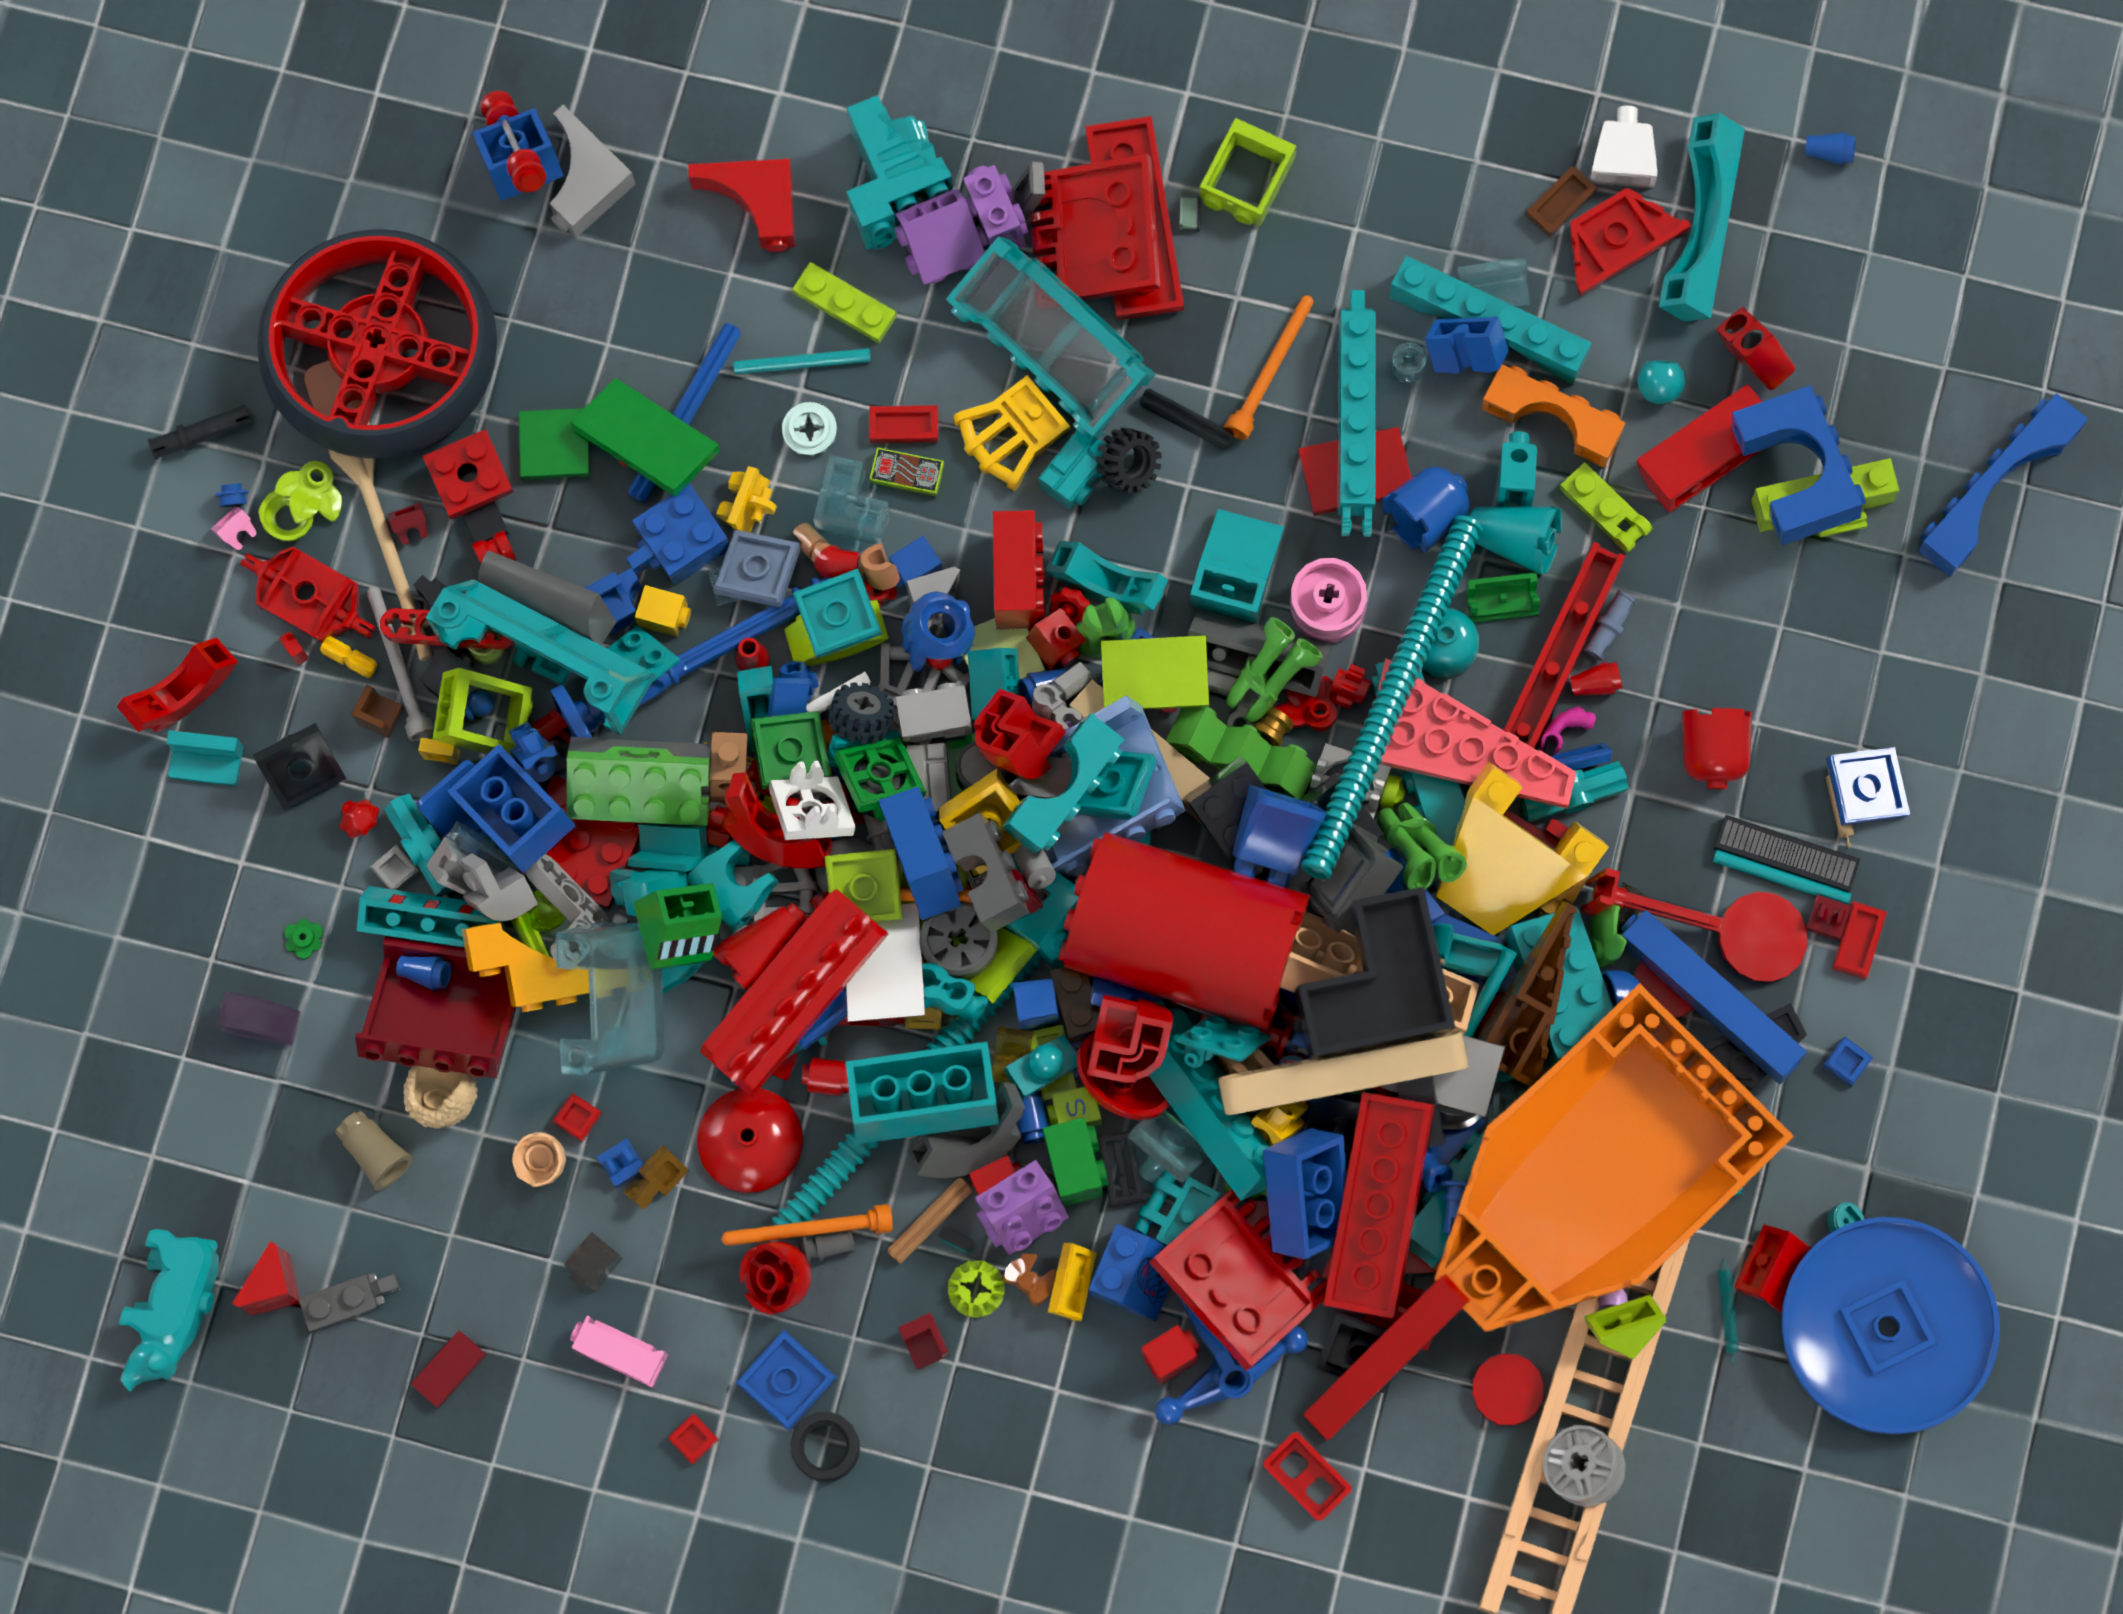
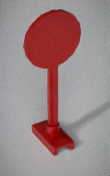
(1757, 935)

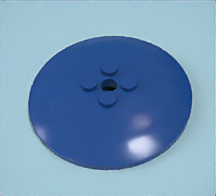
(1942, 1319)

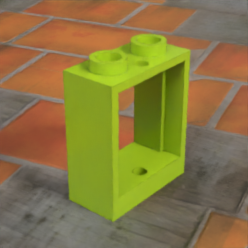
(1260, 143)
(453, 704)

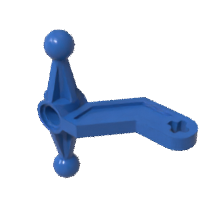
(1212, 1384)

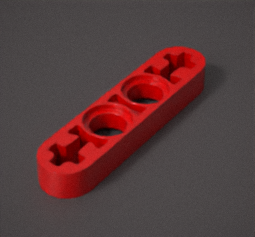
(404, 633)

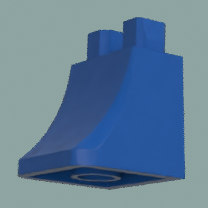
(1275, 834)

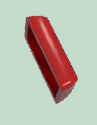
(1316, 1468)

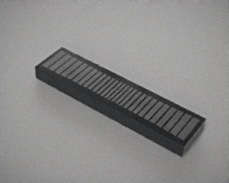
(1787, 853)

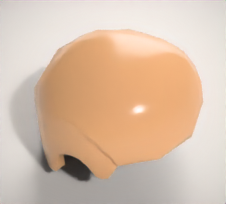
(538, 1159)

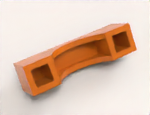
(1516, 395)

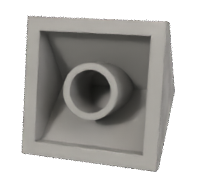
(942, 581)

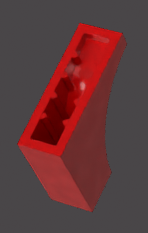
(761, 189)

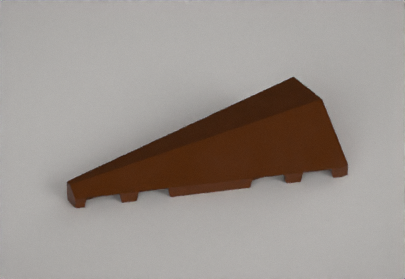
(1531, 1002)

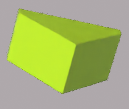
(1627, 1325)

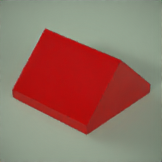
(269, 1284)

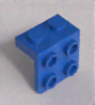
(441, 808)

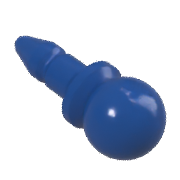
(478, 704)

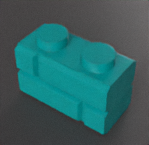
(1072, 471)

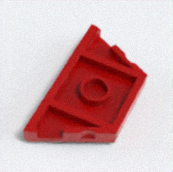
(1619, 236)

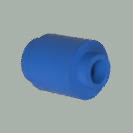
(1033, 1120)

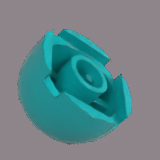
(1453, 647)

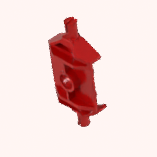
(330, 609)

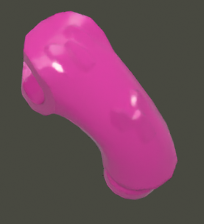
(1570, 718)

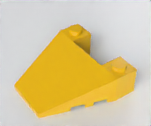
(1506, 865)

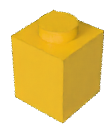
(662, 611)

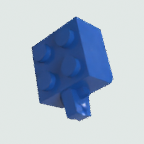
(677, 537)

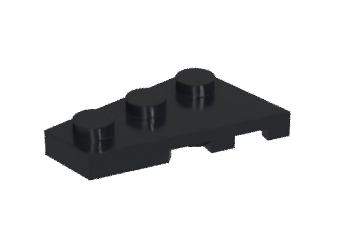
(1739, 1064)

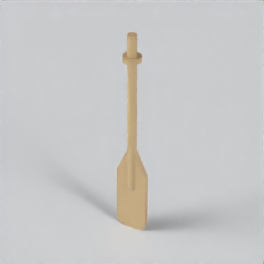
(322, 388)

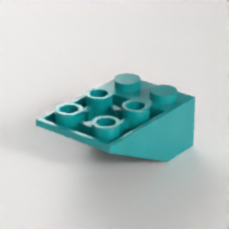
(1236, 566)

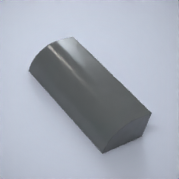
(548, 595)
(1235, 641)

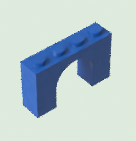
(1801, 420)

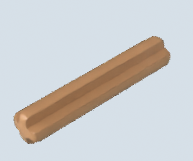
(929, 1220)

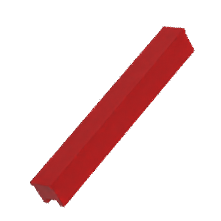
(1564, 644)

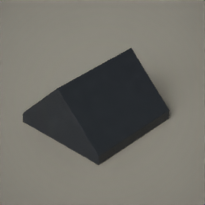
(1347, 1343)

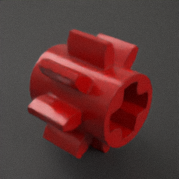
(1350, 686)

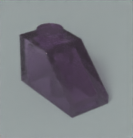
(257, 1018)

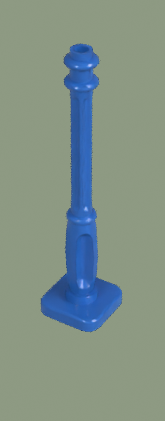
(583, 717)

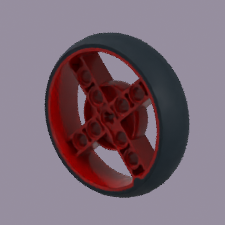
(408, 259)

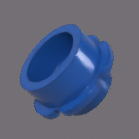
(232, 495)

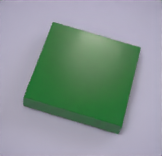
(550, 445)
(786, 741)

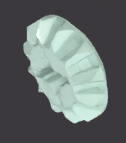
(796, 420)

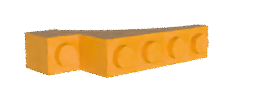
(529, 974)

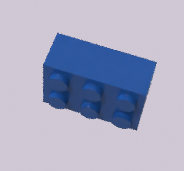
(511, 808)
(922, 852)
(1305, 1191)

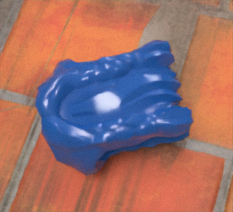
(956, 623)

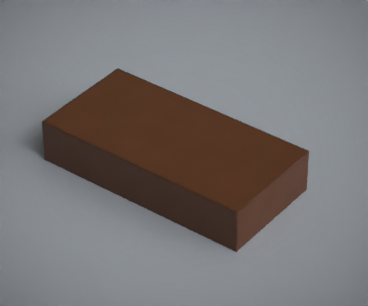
(1561, 201)

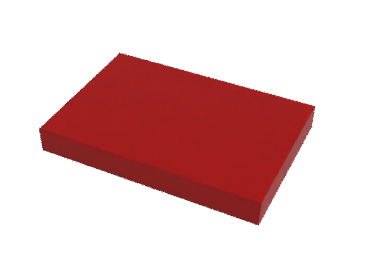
(1321, 469)

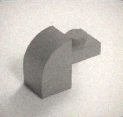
(497, 896)

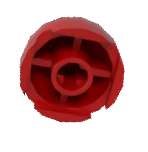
(775, 1276)

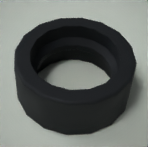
(799, 1437)

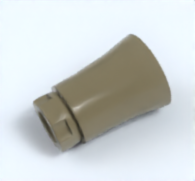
(373, 1150)

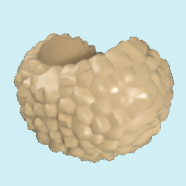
(438, 1097)

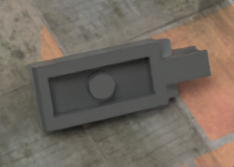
(346, 1300)

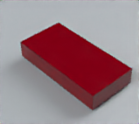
(448, 1369)

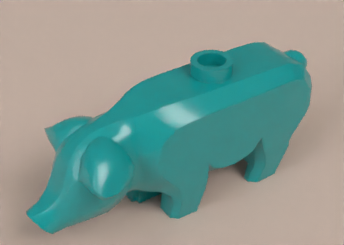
(174, 1305)

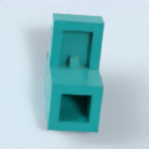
(632, 885)

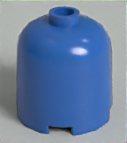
(1427, 506)

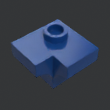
(618, 596)

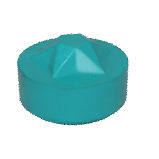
(1843, 1215)

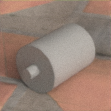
(1035, 867)

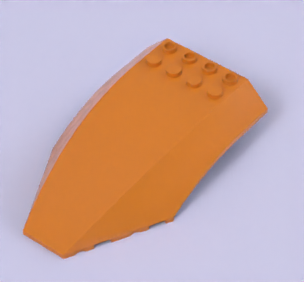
(1604, 1168)

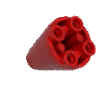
(756, 945)

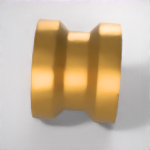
(1274, 726)

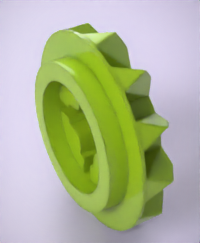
(984, 1303)

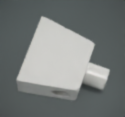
(1625, 152)

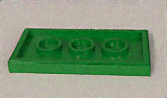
(645, 436)

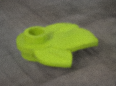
(310, 496)

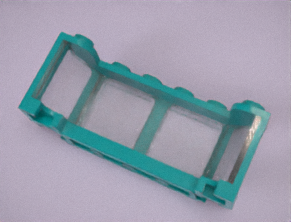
(1051, 335)

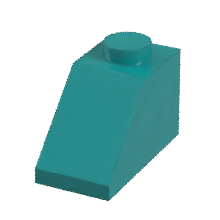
(754, 694)

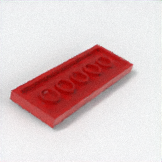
(1125, 140)
(1379, 1205)

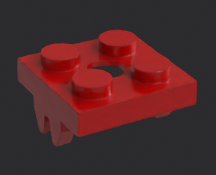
(462, 496)

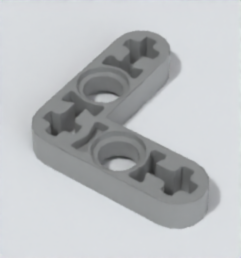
(566, 897)

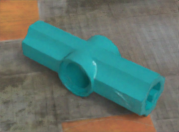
(1587, 789)
(417, 836)

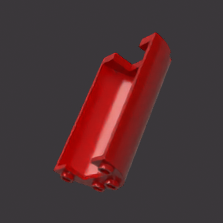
(1182, 930)

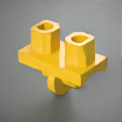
(750, 502)
(1280, 1121)

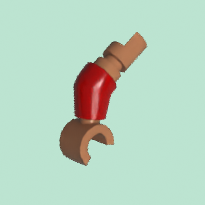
(832, 561)

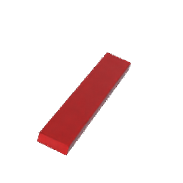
(1386, 1357)

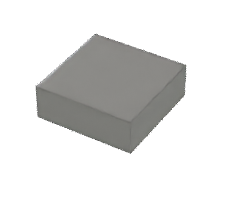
(395, 869)

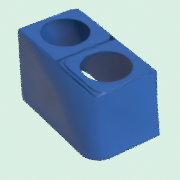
(1036, 1004)

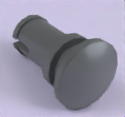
(827, 1245)

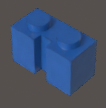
(1466, 343)

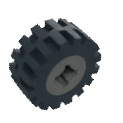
(861, 713)

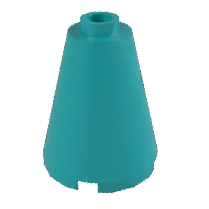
(1520, 534)

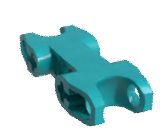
(736, 902)

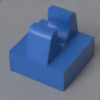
(621, 1163)

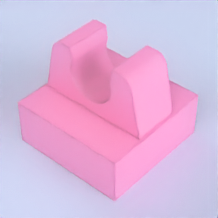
(231, 524)

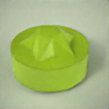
(1392, 793)

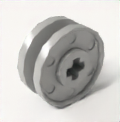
(1565, 1458)

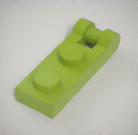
(1605, 507)

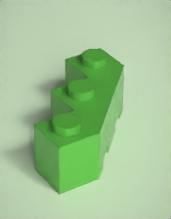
(1204, 737)

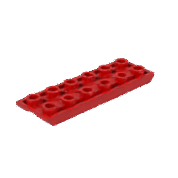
(793, 992)

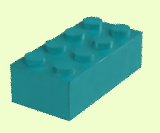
(1583, 991)
(922, 1092)

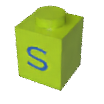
(1074, 1105)

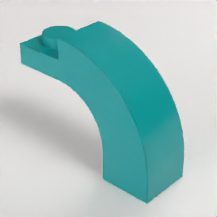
(1101, 579)

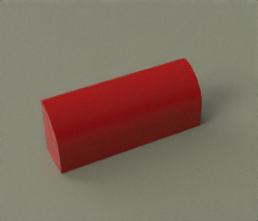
(1696, 453)

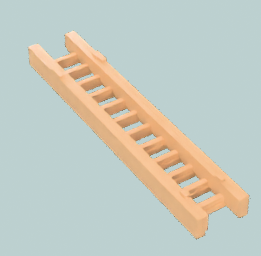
(1533, 1473)

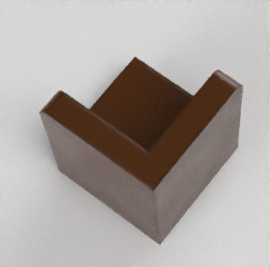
(377, 712)

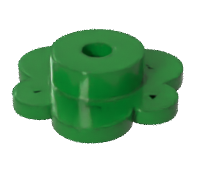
(311, 943)

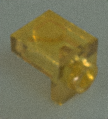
(1010, 1046)

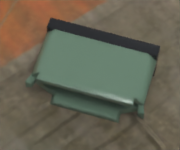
(1190, 213)

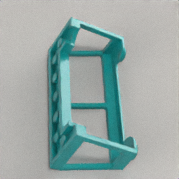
(612, 681)

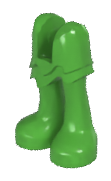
(1103, 620)
(1254, 674)
(1408, 836)

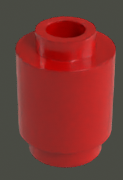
(825, 1076)

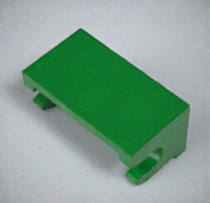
(1502, 597)

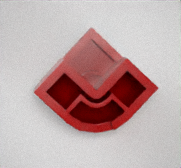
(1016, 737)
(1129, 1039)

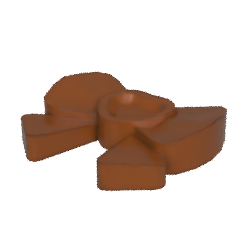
(1019, 1274)

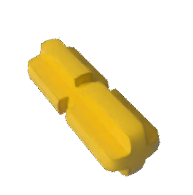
(354, 659)

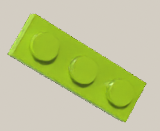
(844, 302)

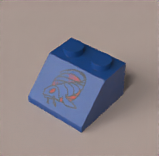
(1127, 1276)

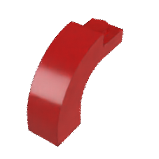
(183, 690)
(761, 831)

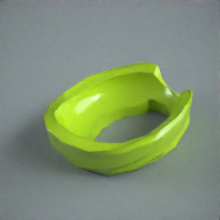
(268, 513)

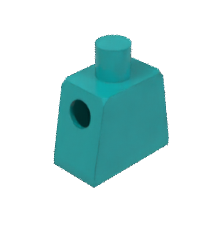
(1516, 471)

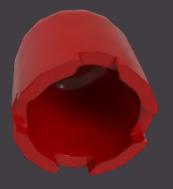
(1717, 745)

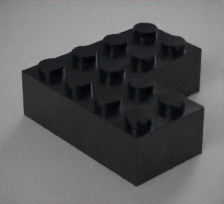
(1221, 802)
(1397, 994)

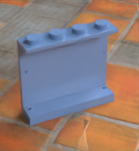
(1157, 808)

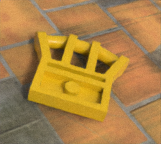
(1030, 417)

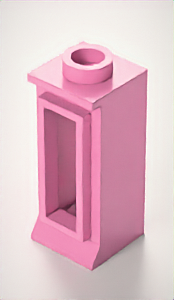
(618, 1351)

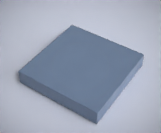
(757, 568)

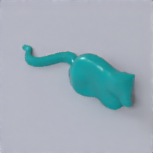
(951, 994)

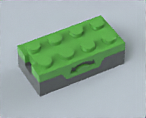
(638, 781)

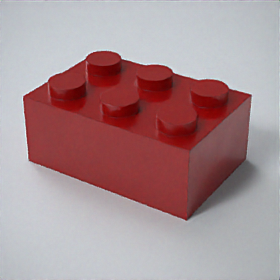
(1018, 569)

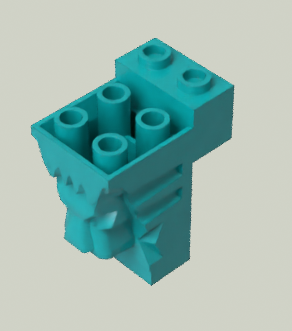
(900, 168)

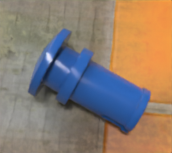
(1454, 1195)

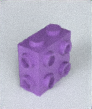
(994, 207)
(940, 236)
(1020, 1209)

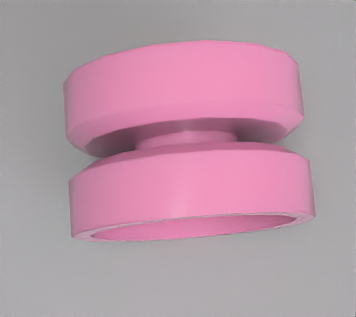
(1334, 581)

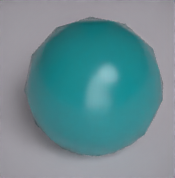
(1661, 381)

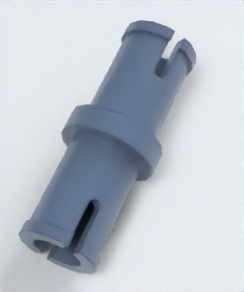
(1610, 625)

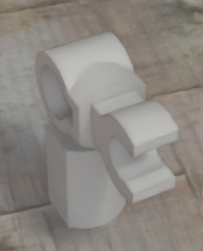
(1221, 683)
(1050, 698)

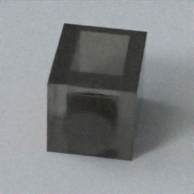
(592, 1263)

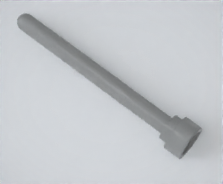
(418, 723)

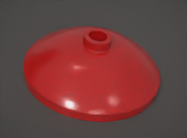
(1126, 1099)
(752, 1164)

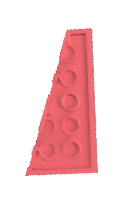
(1455, 744)

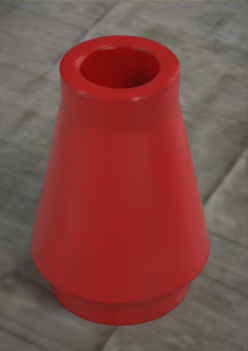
(757, 659)
(1597, 680)

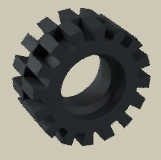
(1114, 454)

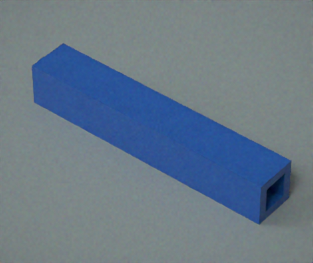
(1712, 996)

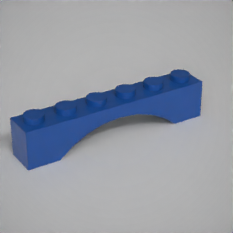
(2046, 435)

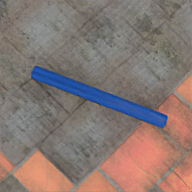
(695, 393)

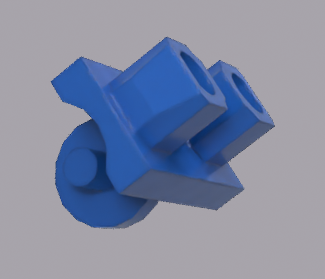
(533, 752)

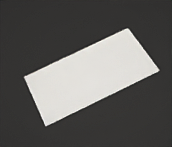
(892, 976)

